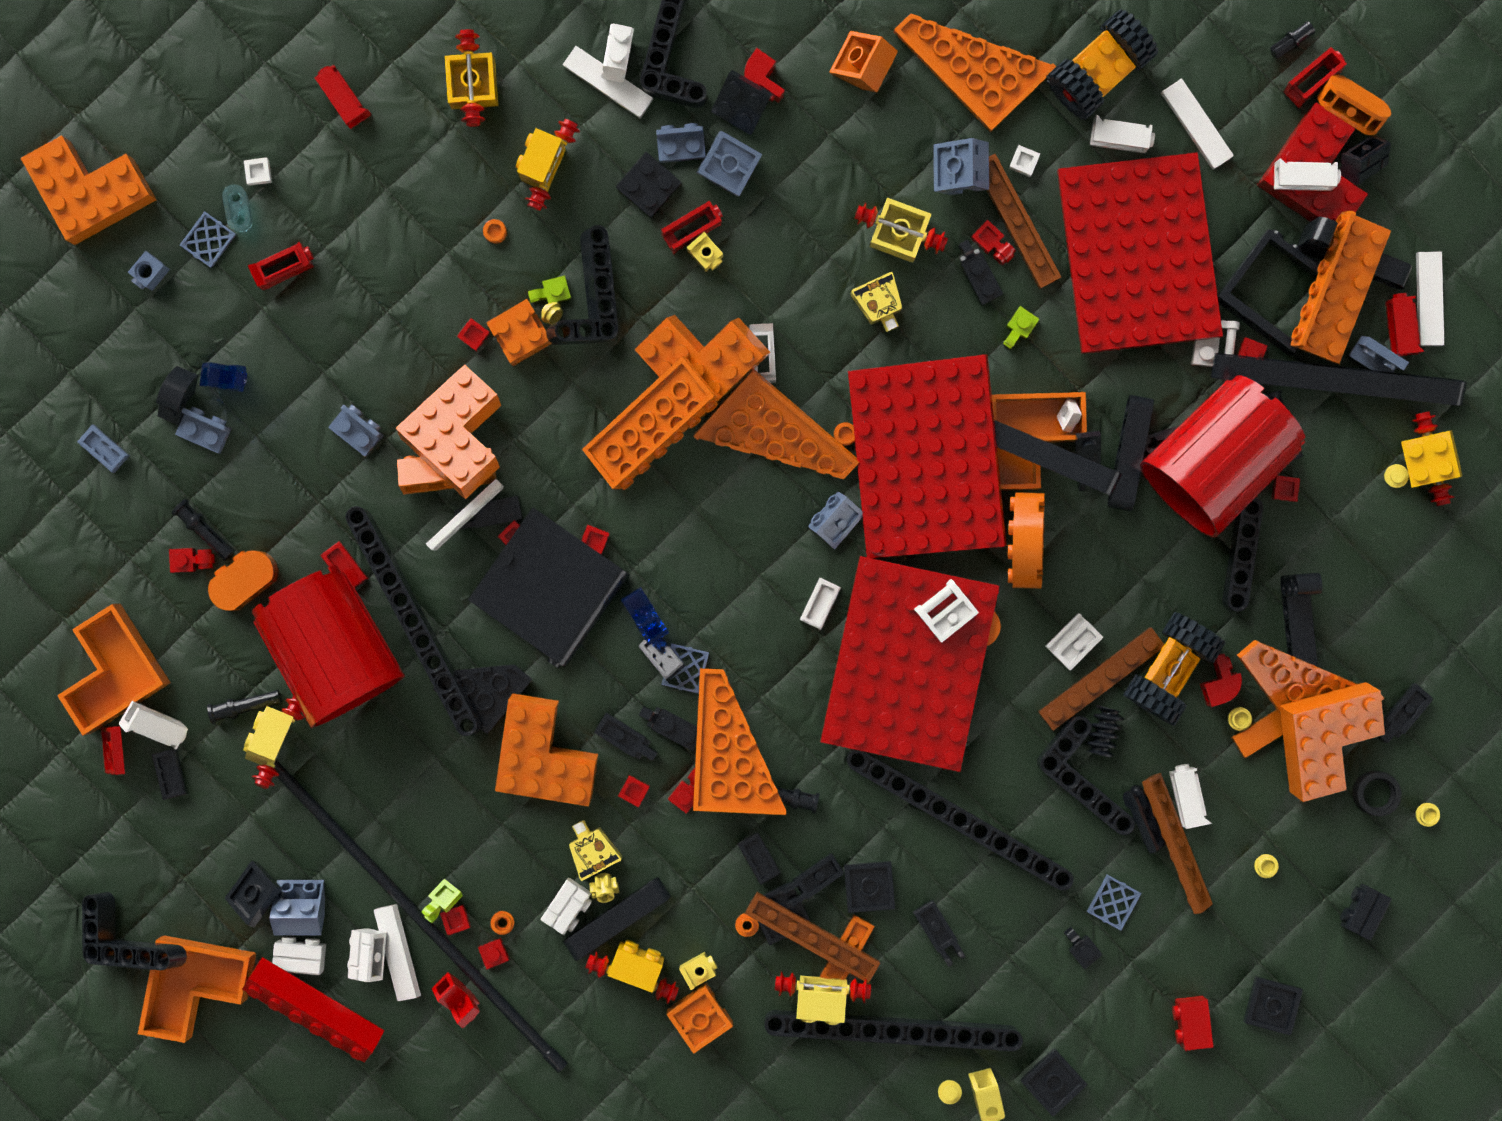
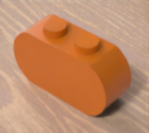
(1354, 104)
(242, 580)

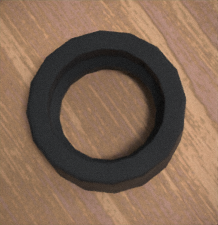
(1395, 793)

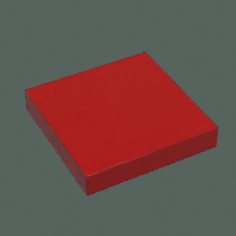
(112, 750)

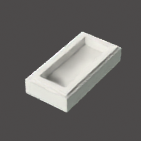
(820, 603)

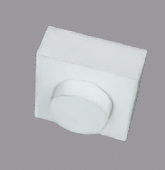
(1024, 161)
(258, 171)
(1069, 415)

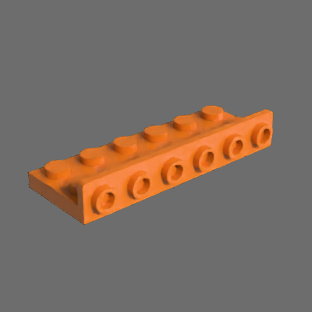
(1340, 287)
(651, 424)

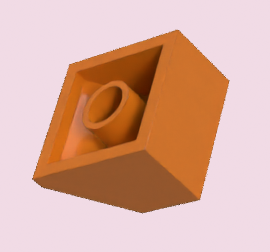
(864, 60)

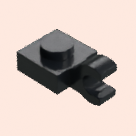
(1083, 949)

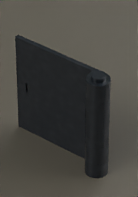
(550, 588)

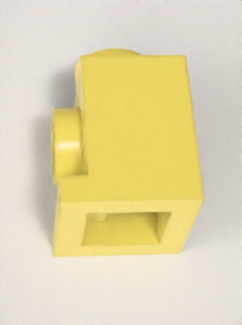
(706, 262)
(689, 974)

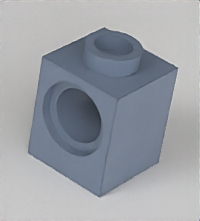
(147, 260)

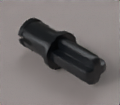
(1292, 39)

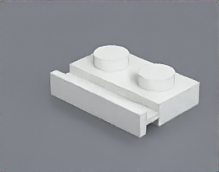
(1074, 641)

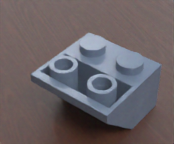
(298, 908)

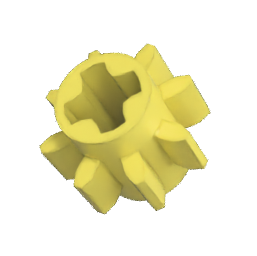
(604, 887)

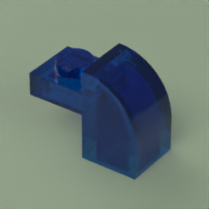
(223, 377)
(645, 616)

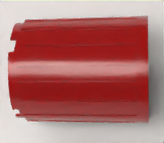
(1223, 455)
(326, 645)

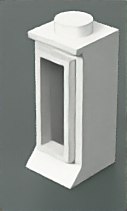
(1121, 135)
(1306, 176)
(762, 330)
(153, 725)
(1188, 796)

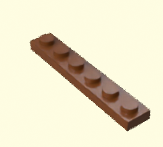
(1020, 226)
(1101, 678)
(1177, 843)
(812, 937)

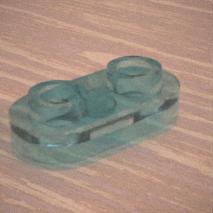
(237, 209)

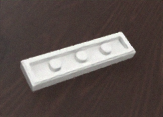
(622, 93)
(1197, 124)
(1430, 298)
(465, 515)
(397, 953)

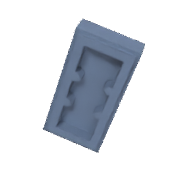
(103, 448)

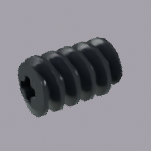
(1105, 731)

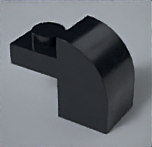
(174, 394)

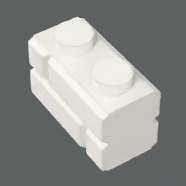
(617, 53)
(566, 906)
(366, 955)
(299, 956)

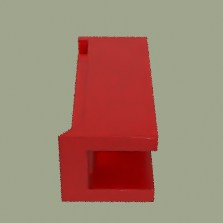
(1331, 60)
(341, 96)
(713, 215)
(304, 256)
(1403, 325)

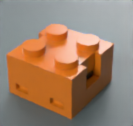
(519, 332)
(699, 1018)

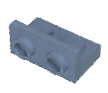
(680, 143)
(1376, 356)
(202, 430)
(355, 430)
(836, 519)

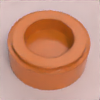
(495, 231)
(844, 433)

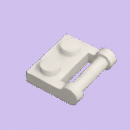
(1205, 349)
(950, 618)

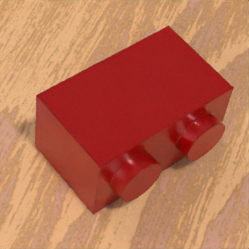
(1193, 1023)

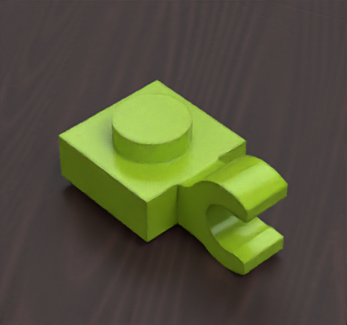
(554, 291)
(1020, 325)
(443, 898)

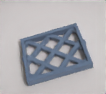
(195, 229)
(695, 662)
(1128, 910)

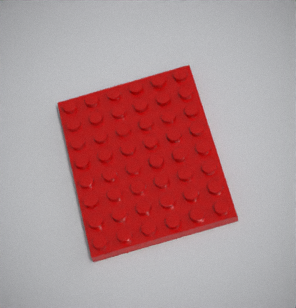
(1139, 253)
(927, 457)
(893, 678)

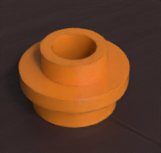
(500, 929)
(746, 932)

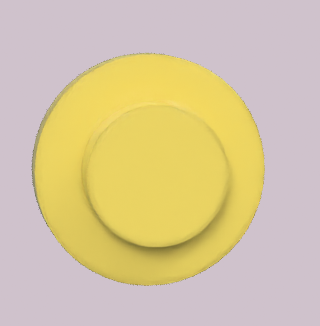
(551, 313)
(1396, 476)
(1239, 718)
(1427, 814)
(1266, 866)
(949, 1092)

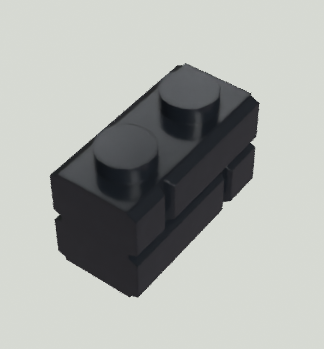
(1365, 159)
(1365, 911)

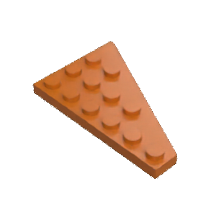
(979, 73)
(768, 424)
(1287, 677)
(728, 761)

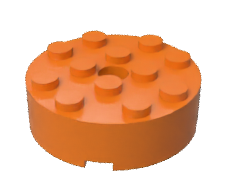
(1027, 540)

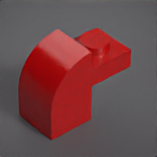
(758, 71)
(1225, 686)
(457, 998)

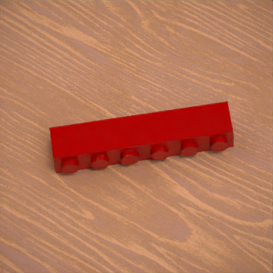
(313, 1010)

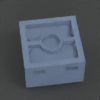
(729, 163)
(961, 166)

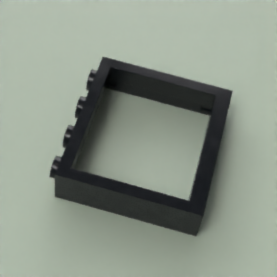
(1248, 315)

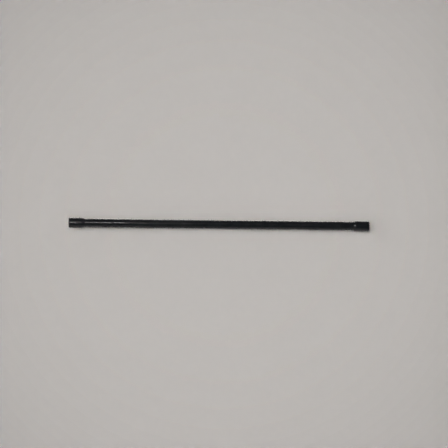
(555, 1060)

